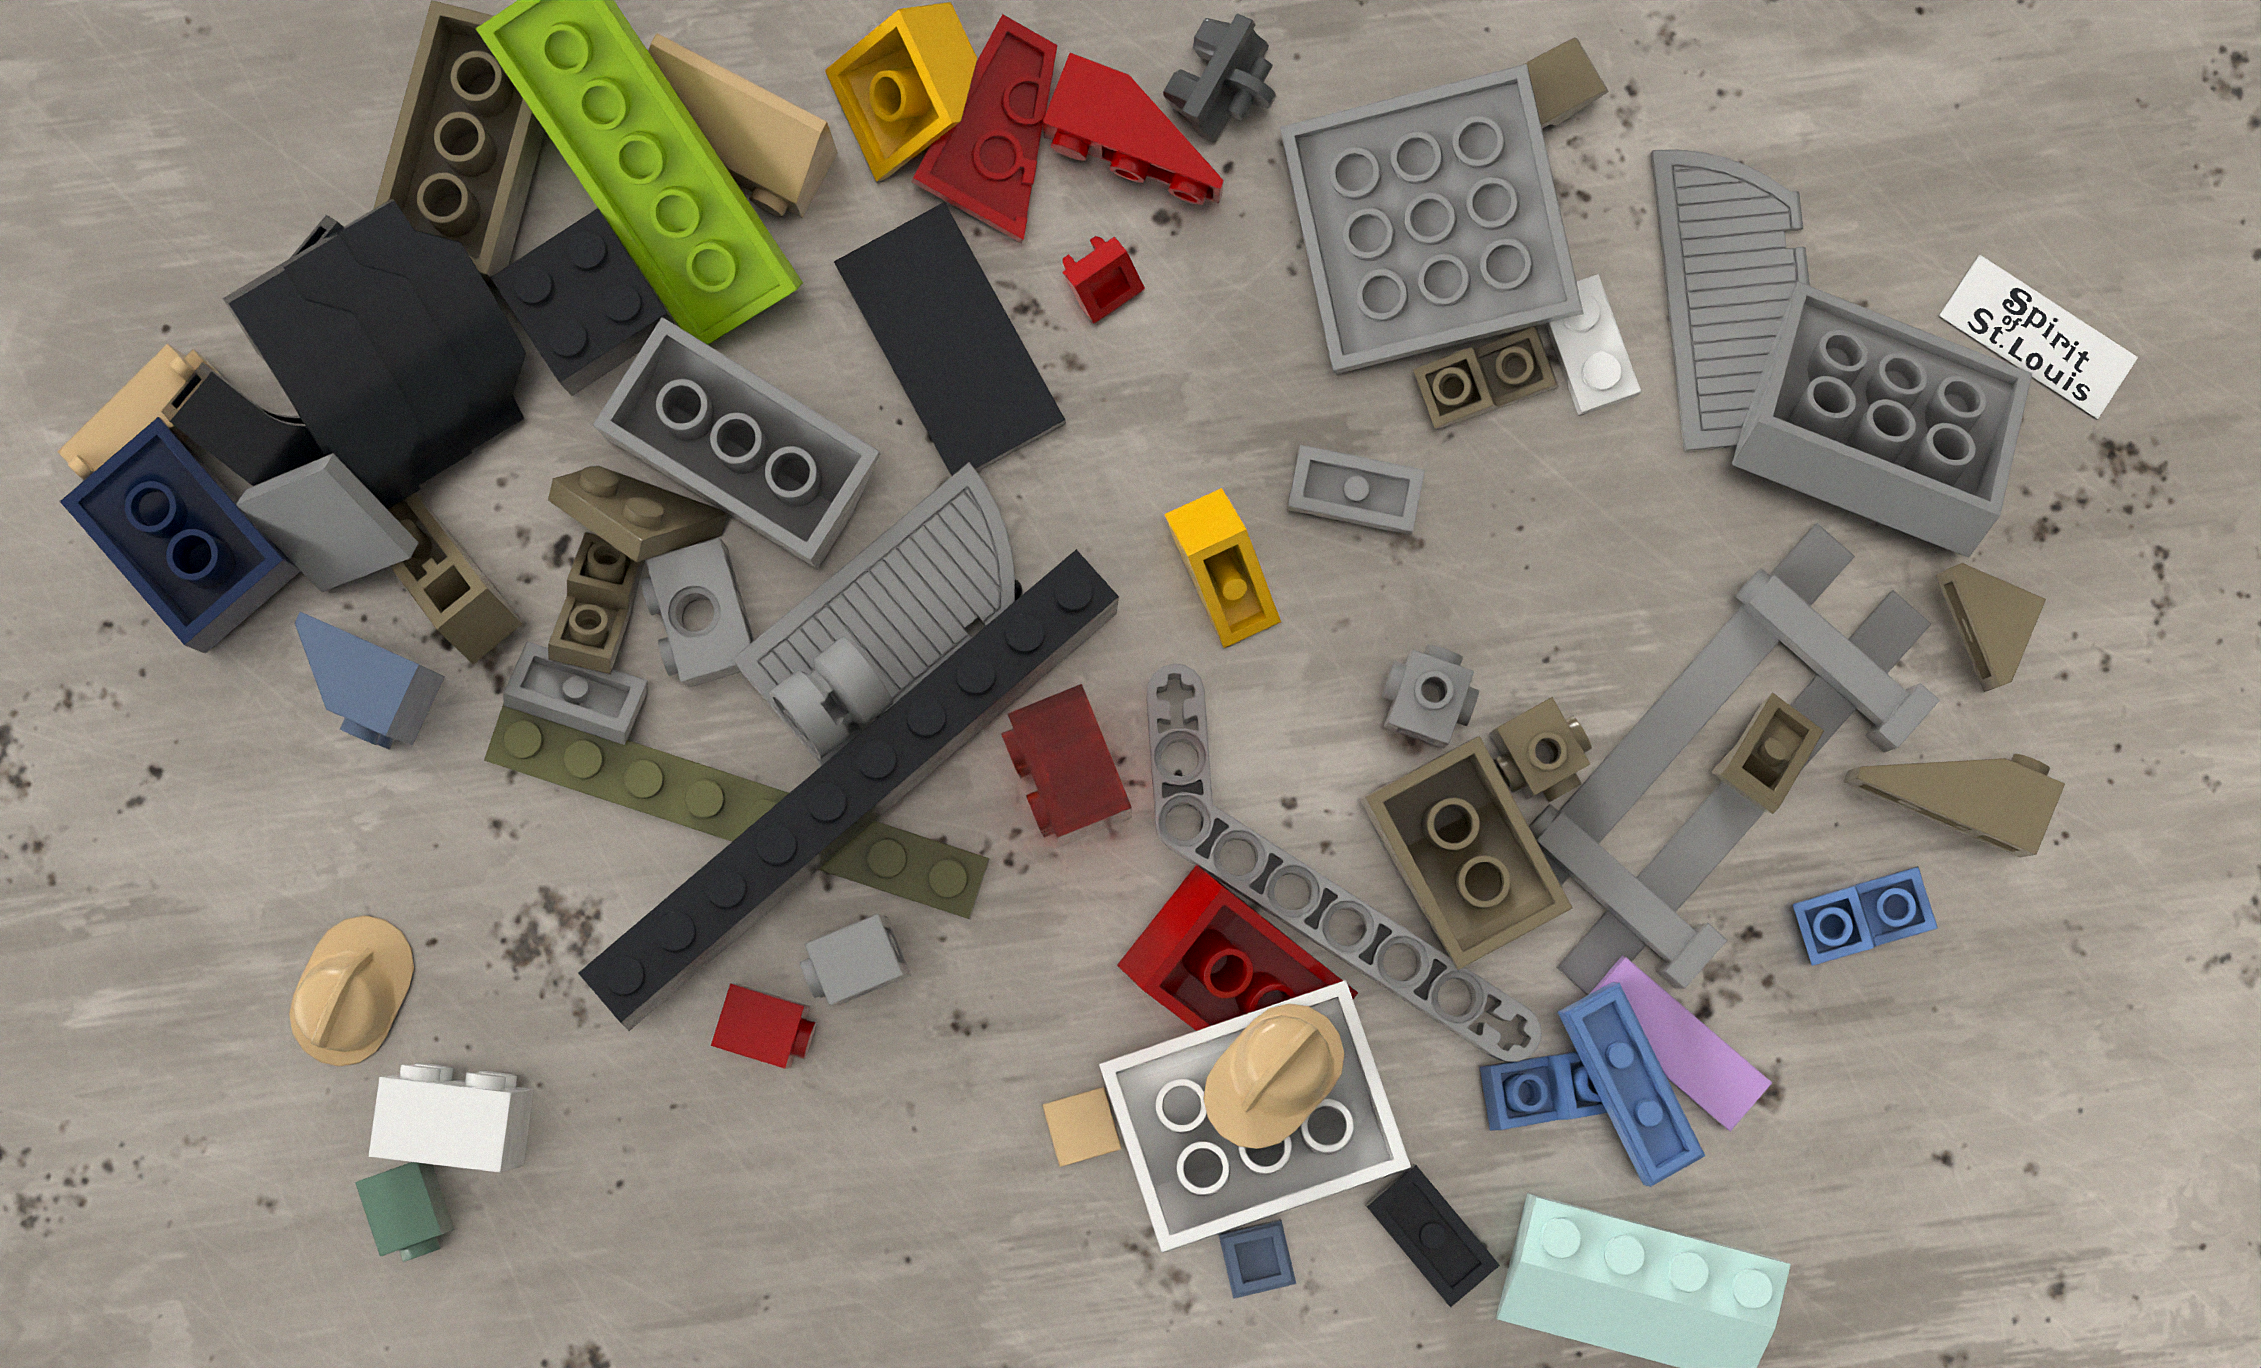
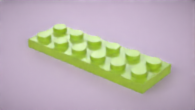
(642, 161)

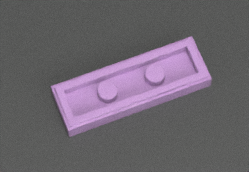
(1688, 1049)

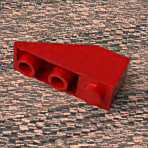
(1114, 120)

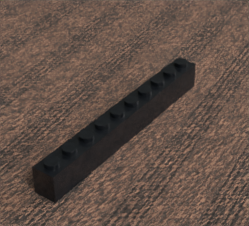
(850, 791)

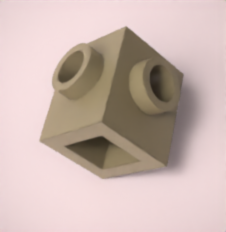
(1548, 728)

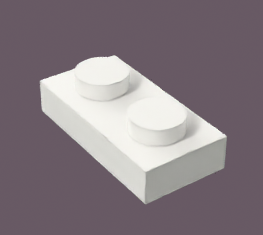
(1593, 352)

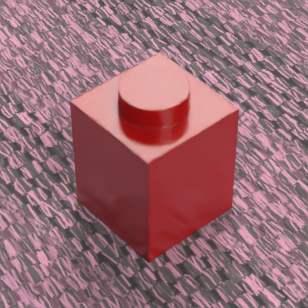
(763, 1026)

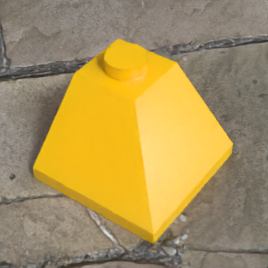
(905, 84)

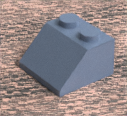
(367, 685)

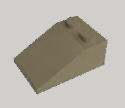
(1466, 852)

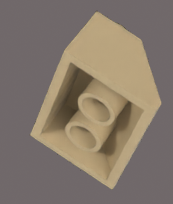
(759, 137)

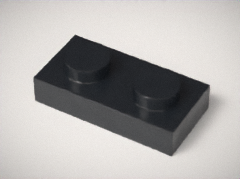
(1432, 1235)

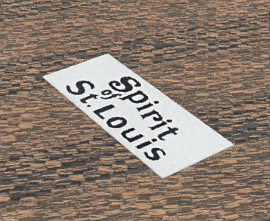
(2038, 336)

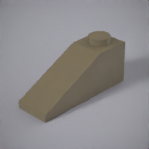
(450, 584)
(1986, 798)

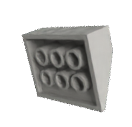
(1885, 421)

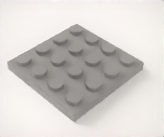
(1431, 219)

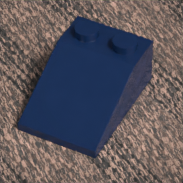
(179, 537)

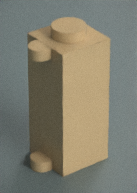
(131, 410)

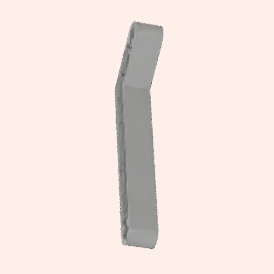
(1325, 896)

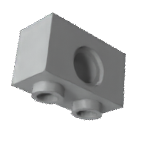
(690, 575)
(854, 961)

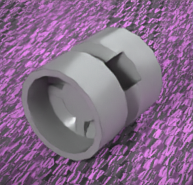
(850, 684)

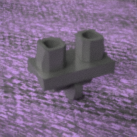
(1230, 80)

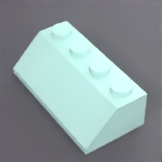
(1640, 1288)

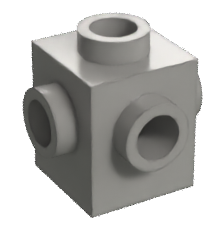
(1418, 717)

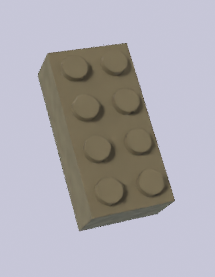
(462, 142)

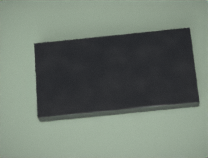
(950, 341)

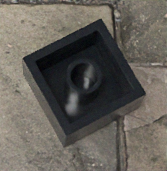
(581, 302)

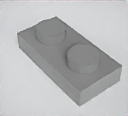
(1356, 489)
(575, 695)

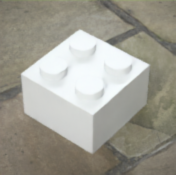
(451, 1121)

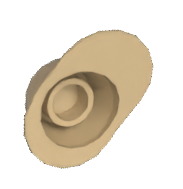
(351, 990)
(1273, 1076)

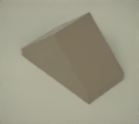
(1991, 619)

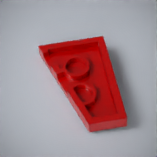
(992, 154)

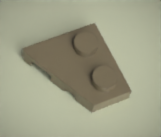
(633, 513)

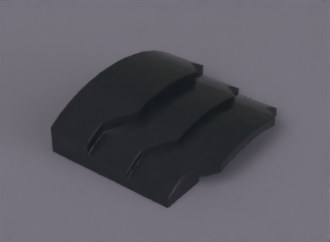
(386, 349)

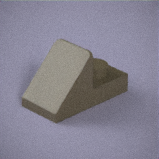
(1769, 754)

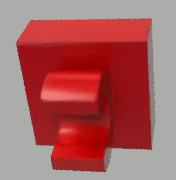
(1102, 278)

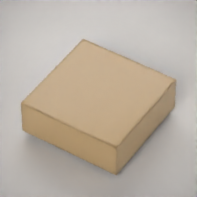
(1081, 1126)

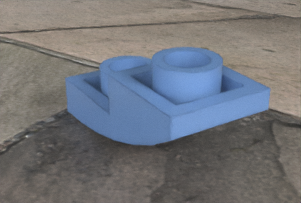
(1865, 915)
(1538, 1091)

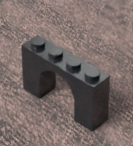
(237, 430)

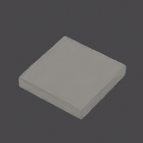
(327, 523)

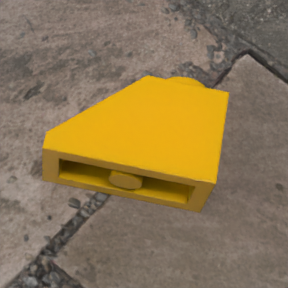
(1223, 567)

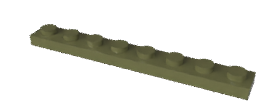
(727, 807)

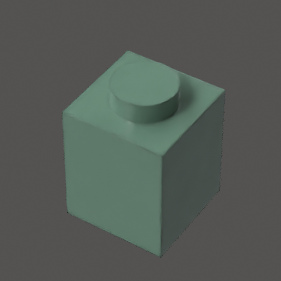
(405, 1210)

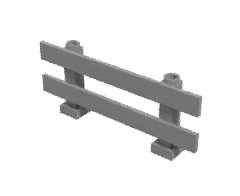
(1848, 678)

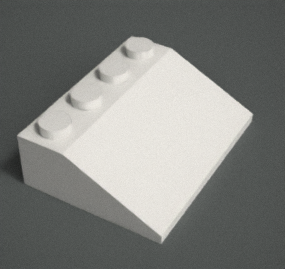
(1206, 1184)

